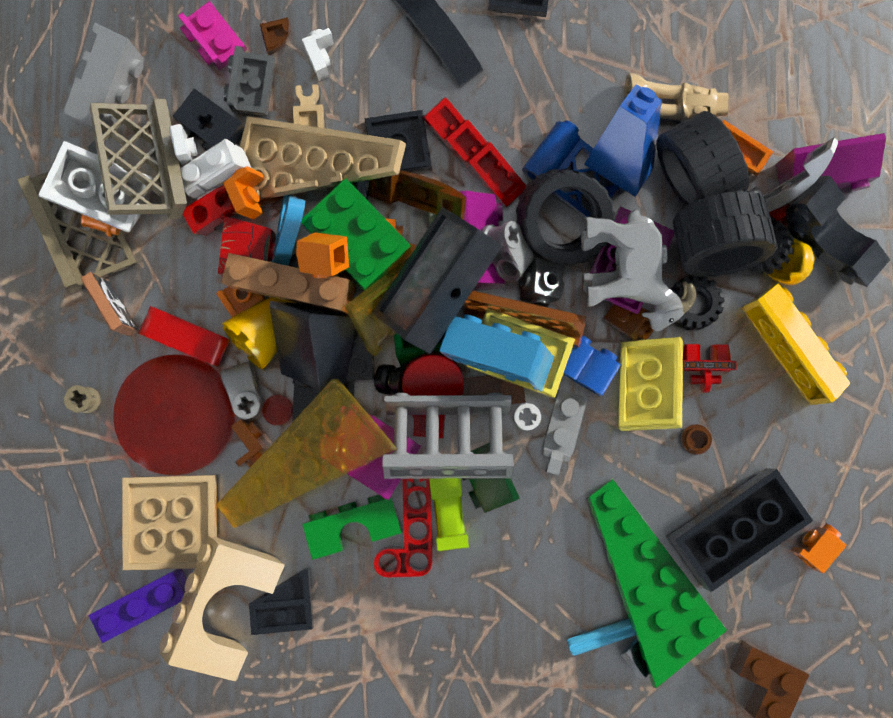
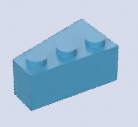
(498, 350)

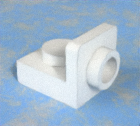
(315, 49)

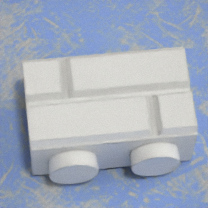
(212, 168)

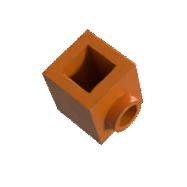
(322, 254)

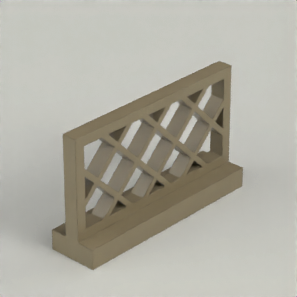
(164, 161)
(57, 241)

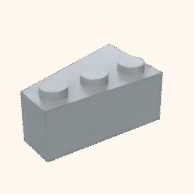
(106, 78)

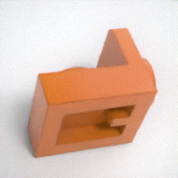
(241, 191)

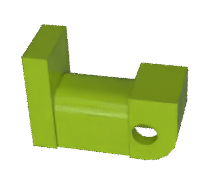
(449, 514)

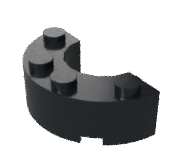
(833, 241)

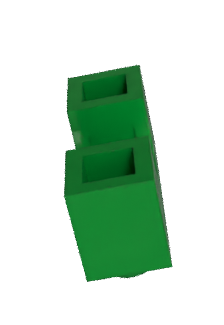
(325, 531)

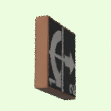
(109, 304)

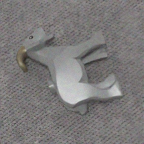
(638, 270)

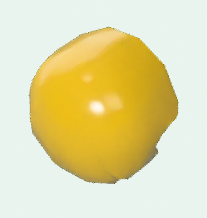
(798, 267)

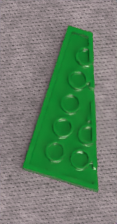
(659, 599)

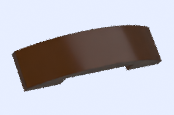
(418, 192)

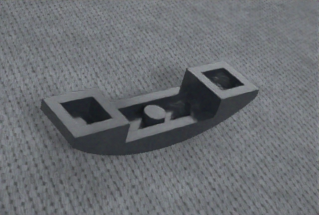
(443, 38)

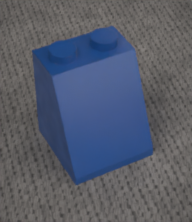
(629, 142)

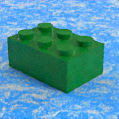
(371, 239)

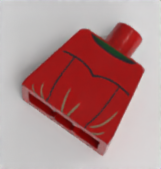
(245, 240)

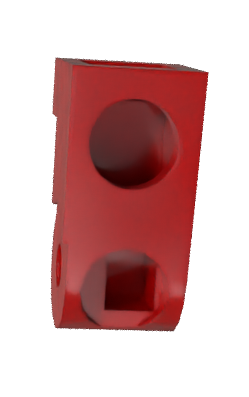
(209, 211)

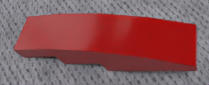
(475, 152)

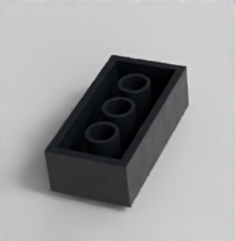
(740, 529)

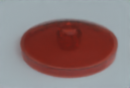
(173, 415)

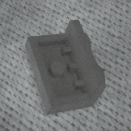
(249, 82)

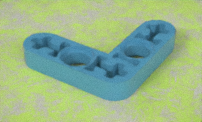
(288, 228)

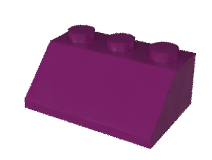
(853, 164)
(480, 212)

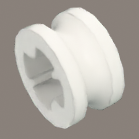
(533, 410)

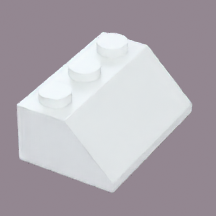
(78, 185)

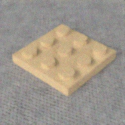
(167, 520)

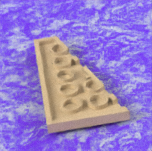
(314, 158)

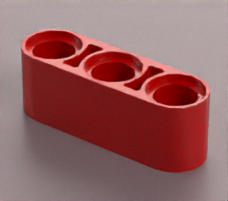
(184, 336)

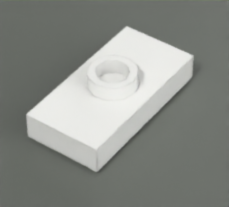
(183, 146)

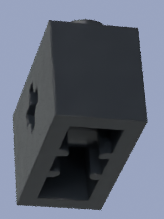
(198, 111)

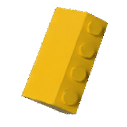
(796, 345)

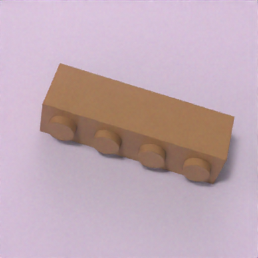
(287, 283)

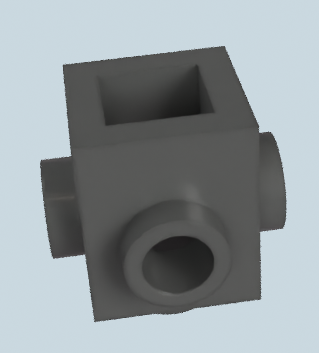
(542, 282)

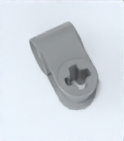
(514, 254)
(243, 386)

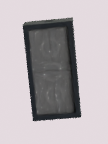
(436, 280)

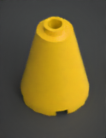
(254, 333)

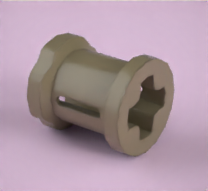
(88, 405)

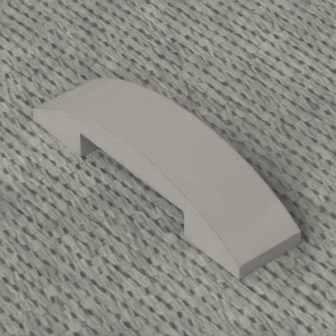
(814, 166)

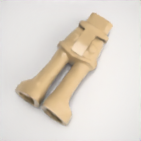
(688, 98)

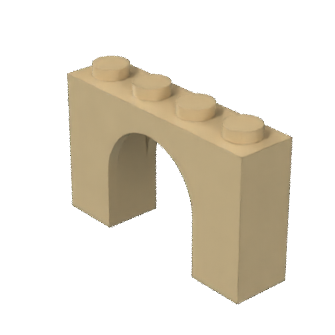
(218, 566)

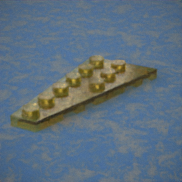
(316, 448)

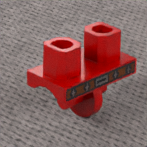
(719, 362)

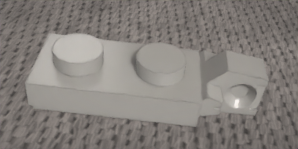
(563, 429)

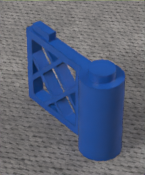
(557, 152)

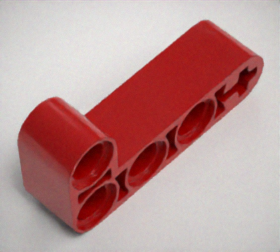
(411, 544)

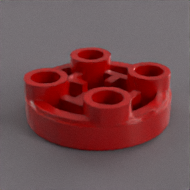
(432, 376)

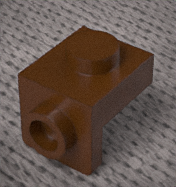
(629, 323)
(250, 436)

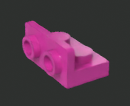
(212, 35)

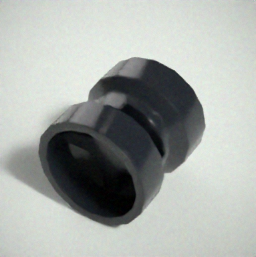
(388, 379)

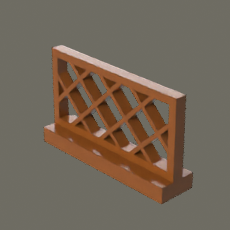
(548, 318)

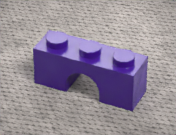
(139, 605)

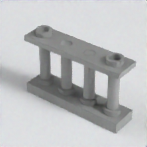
(433, 463)

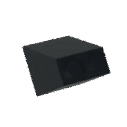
(312, 343)

